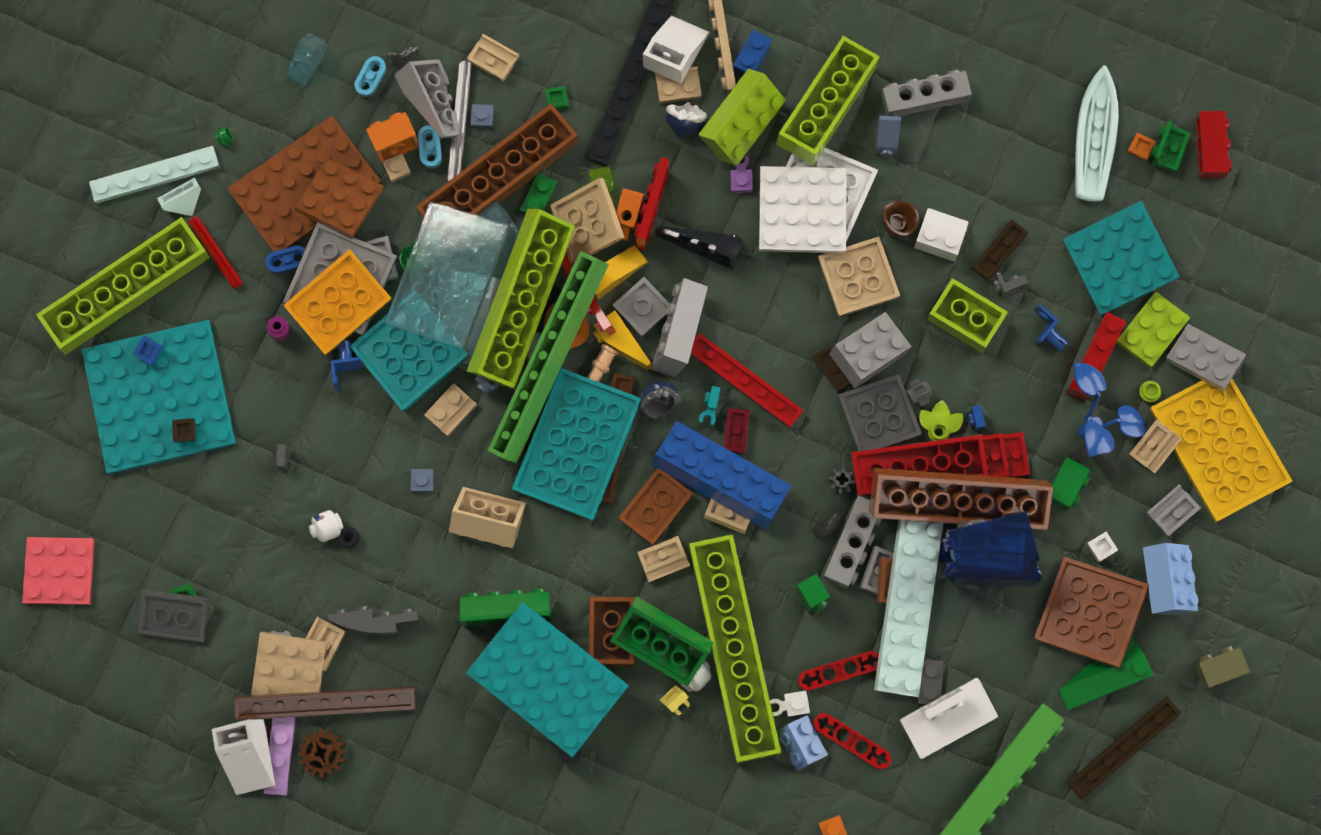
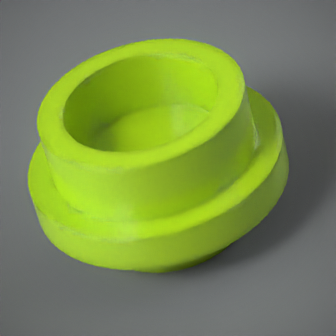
(1150, 391)

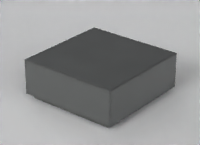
(282, 457)

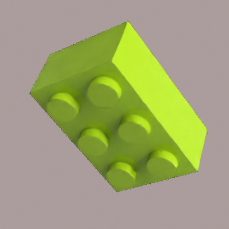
(967, 315)

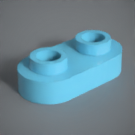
(370, 78)
(429, 148)

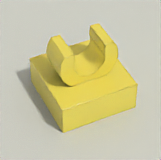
(674, 699)

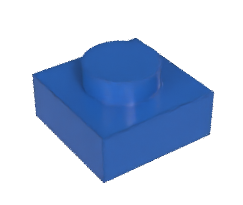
(148, 350)
(976, 418)

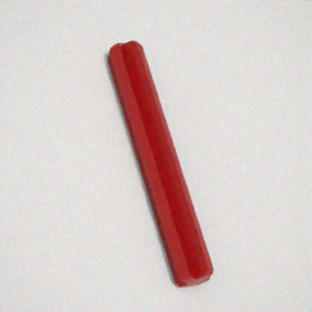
(215, 252)

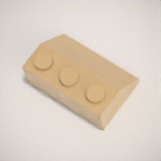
(487, 517)

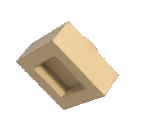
(396, 167)

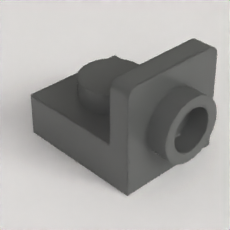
(1013, 285)

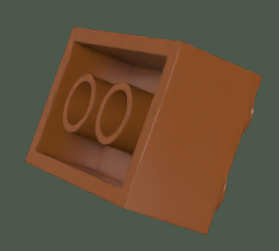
(605, 618)

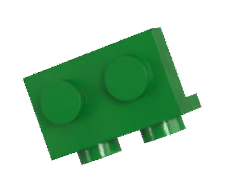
(1170, 148)

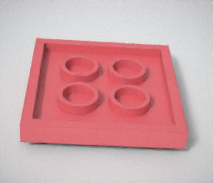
(58, 571)

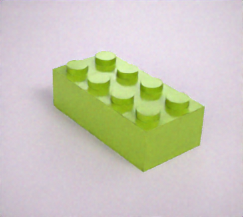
(742, 117)

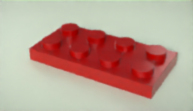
(649, 209)

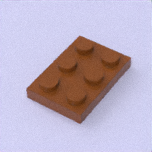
(655, 506)

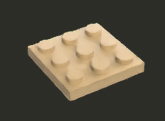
(593, 218)
(859, 277)
(288, 665)

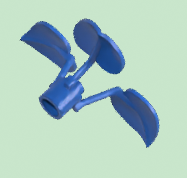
(1096, 438)

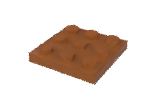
(339, 198)

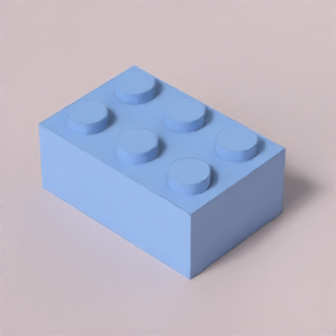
(1170, 579)

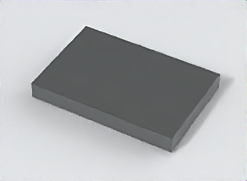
(173, 615)

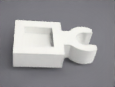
(794, 704)

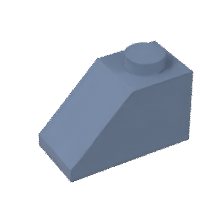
(887, 135)

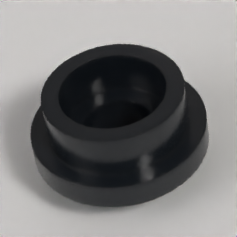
(348, 531)

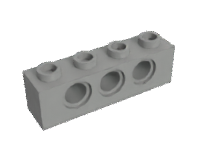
(939, 98)
(835, 572)

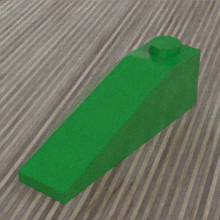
(1102, 679)

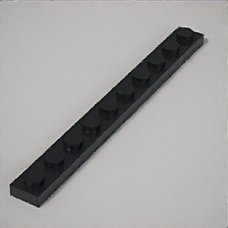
(627, 84)

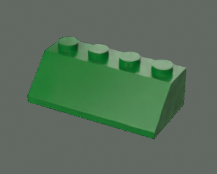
(498, 608)
(662, 641)

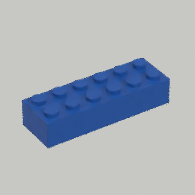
(721, 475)

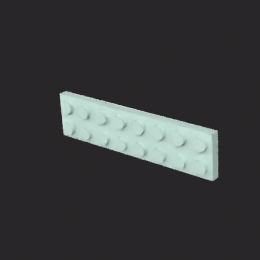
(908, 607)

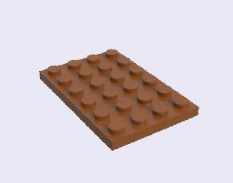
(276, 186)

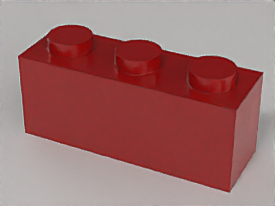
(1213, 144)

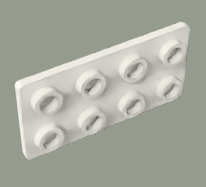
(948, 718)

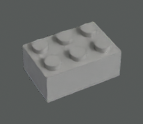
(870, 350)

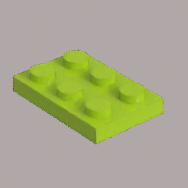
(1153, 329)

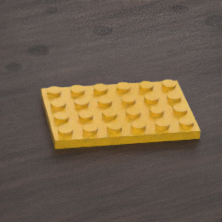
(1221, 447)

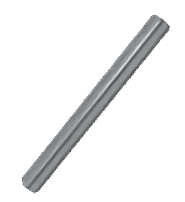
(461, 106)

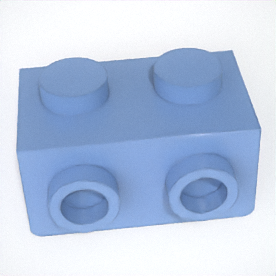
(802, 743)

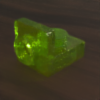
(605, 173)

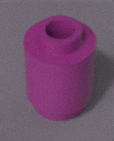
(283, 333)

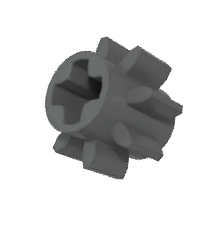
(919, 392)
(842, 473)

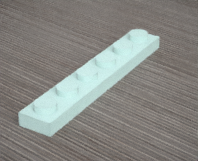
(154, 174)

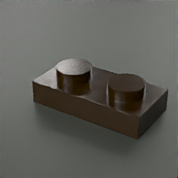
(831, 369)

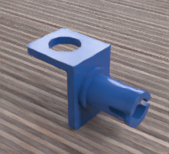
(1049, 333)
(344, 363)

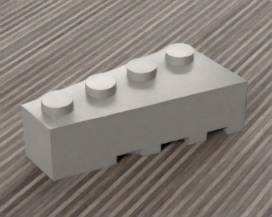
(679, 328)

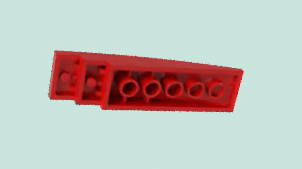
(970, 455)

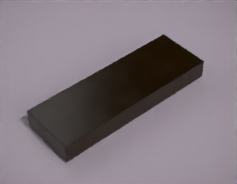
(1000, 250)

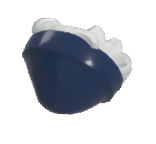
(685, 119)

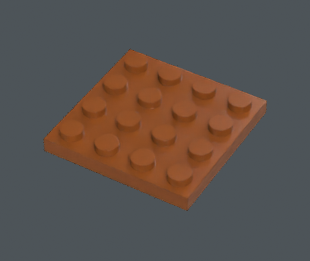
(1091, 612)

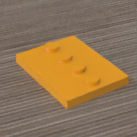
(337, 302)

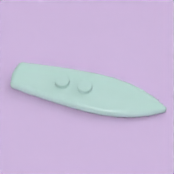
(1096, 137)

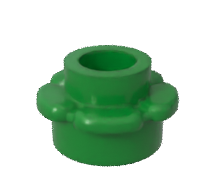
(223, 136)

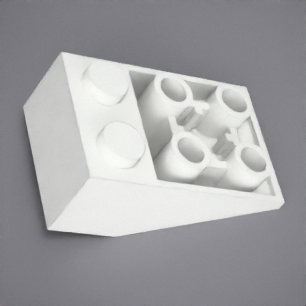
(674, 49)
(245, 755)

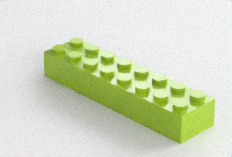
(122, 286)
(521, 298)

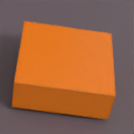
(1141, 147)

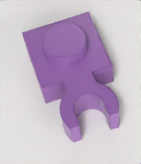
(741, 178)

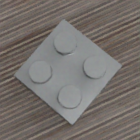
(642, 307)

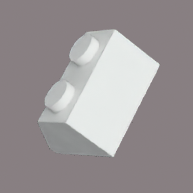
(941, 234)

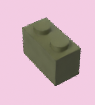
(1221, 668)

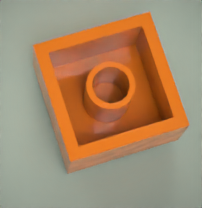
(392, 137)

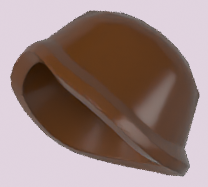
(900, 218)

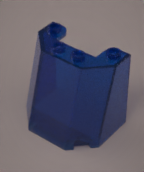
(992, 553)

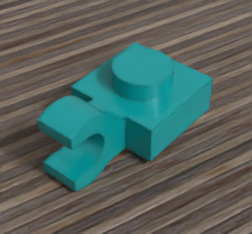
(711, 400)

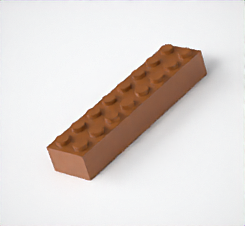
(507, 165)
(957, 497)

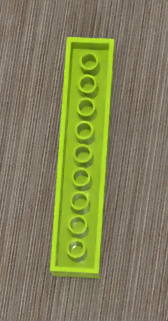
(734, 649)

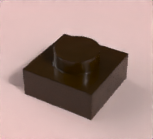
(184, 430)

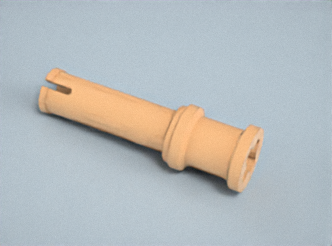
(602, 362)

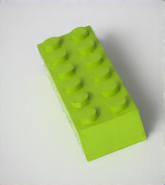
(827, 100)

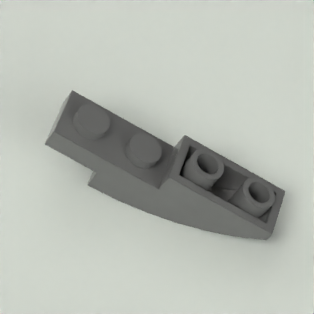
(365, 622)

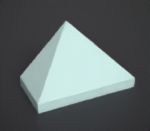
(181, 199)

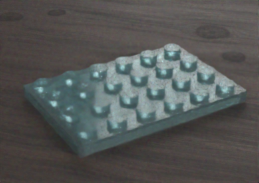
(447, 275)

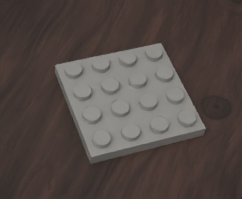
(326, 247)

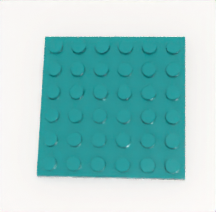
(140, 400)

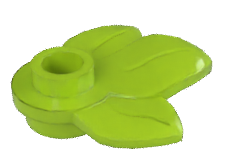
(940, 419)

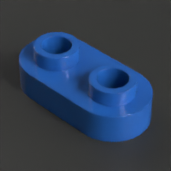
(287, 259)

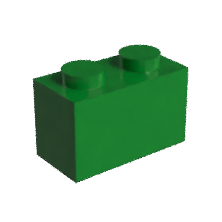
(1068, 483)
(812, 594)

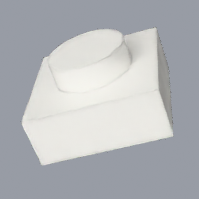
(1102, 547)

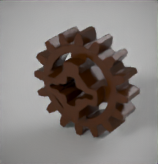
(312, 757)

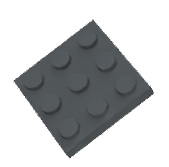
(879, 414)

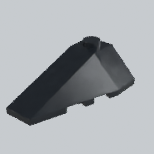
(713, 246)

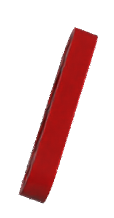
(840, 674)
(854, 737)

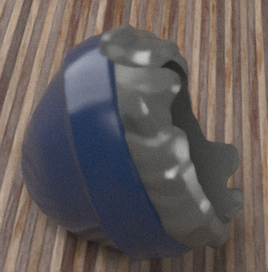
(659, 399)

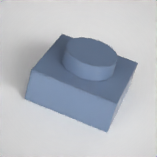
(482, 116)
(422, 480)

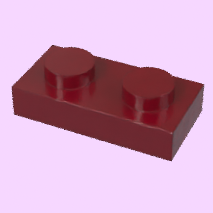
(736, 430)

